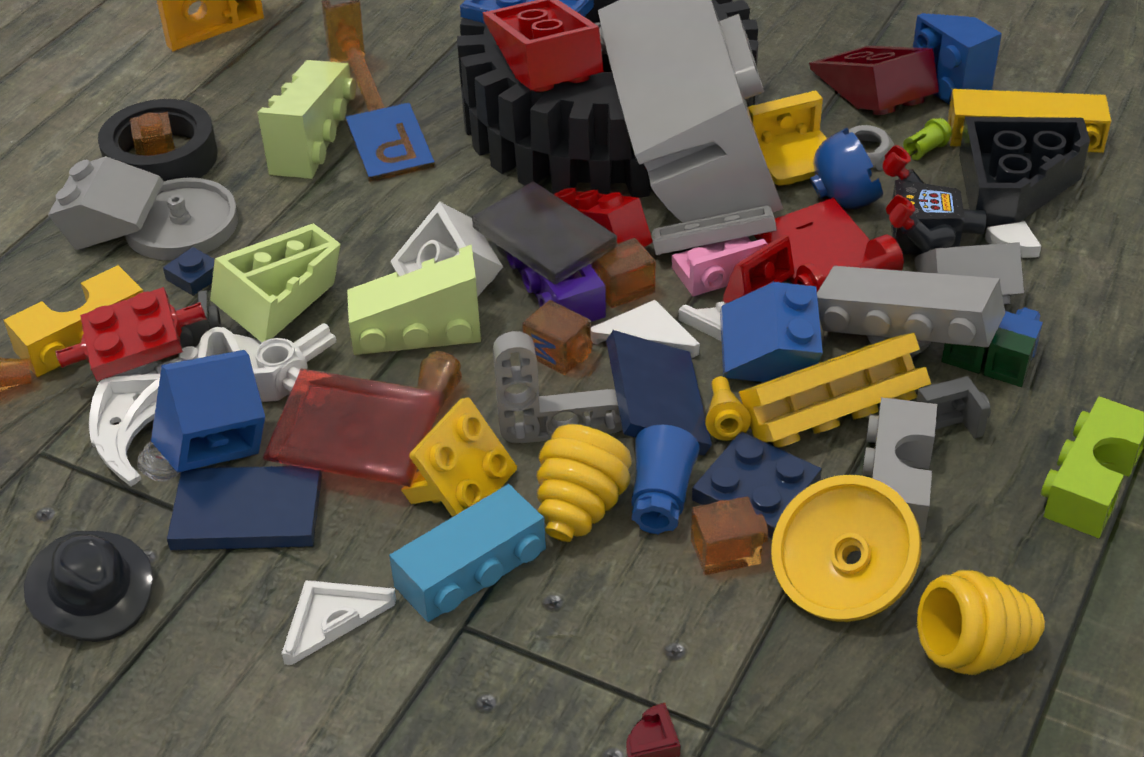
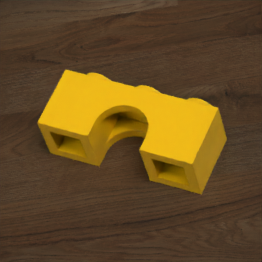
(41, 331)

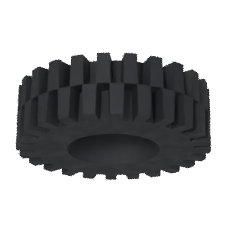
(563, 132)

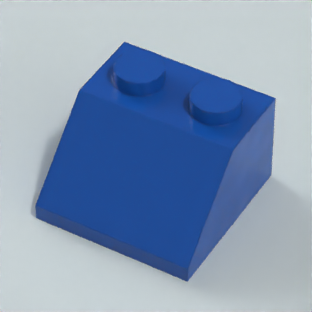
(771, 332)

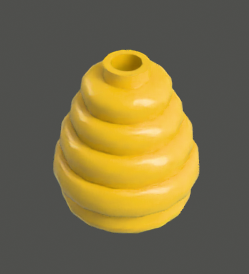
(580, 479)
(976, 622)

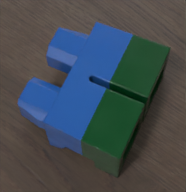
(1008, 352)

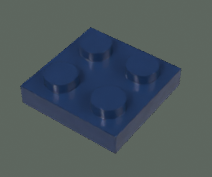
(757, 471)

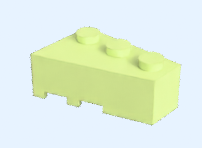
(418, 308)

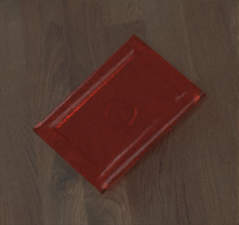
(353, 426)

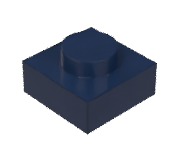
(190, 271)

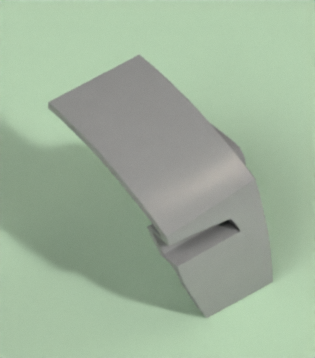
(685, 104)

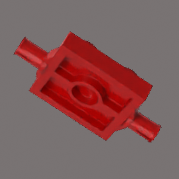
(130, 334)

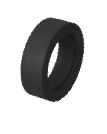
(186, 119)

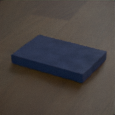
(656, 387)
(245, 508)

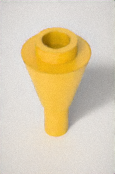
(726, 413)

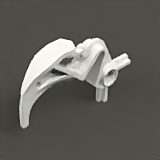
(133, 394)

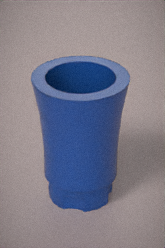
(662, 476)

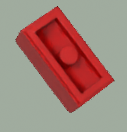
(761, 268)

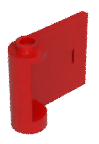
(827, 238)

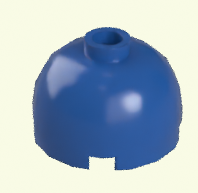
(845, 172)

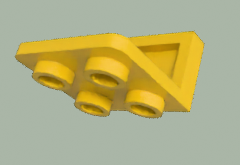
(789, 135)

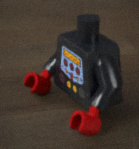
(926, 214)

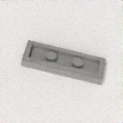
(713, 229)

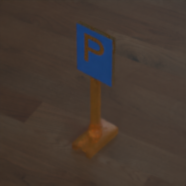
(384, 137)

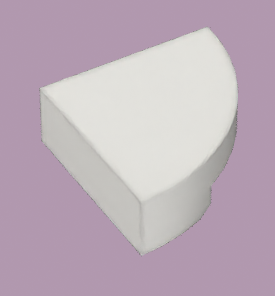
(1015, 233)

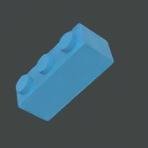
(468, 552)

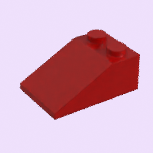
(546, 43)

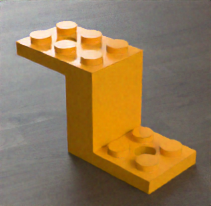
(209, 21)

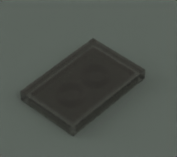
(544, 232)

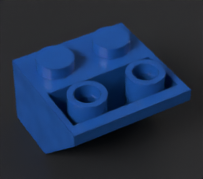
(962, 51)
(208, 411)

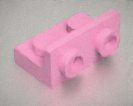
(712, 265)

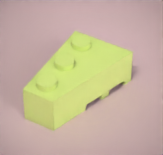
(275, 279)

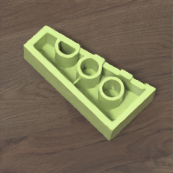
(305, 118)

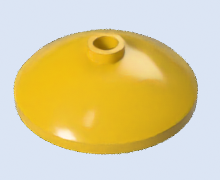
(828, 525)

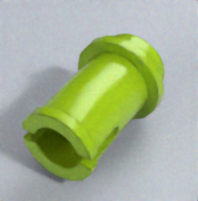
(935, 134)

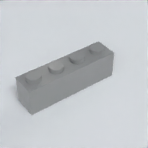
(906, 302)

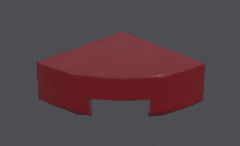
(653, 735)

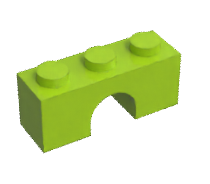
(1094, 466)

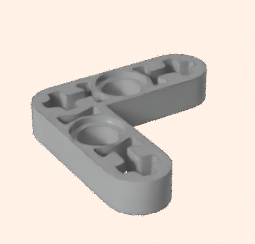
(540, 410)

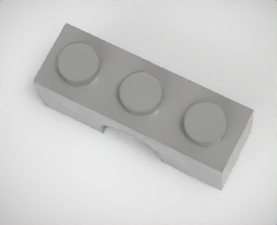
(902, 441)

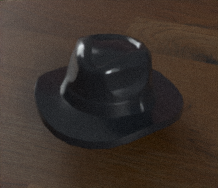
(89, 585)

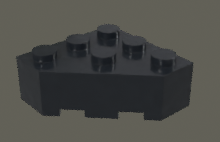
(1020, 163)

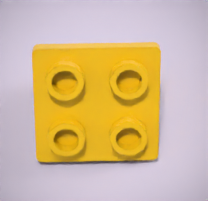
(459, 461)

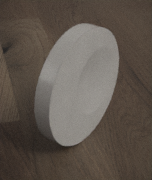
(184, 217)

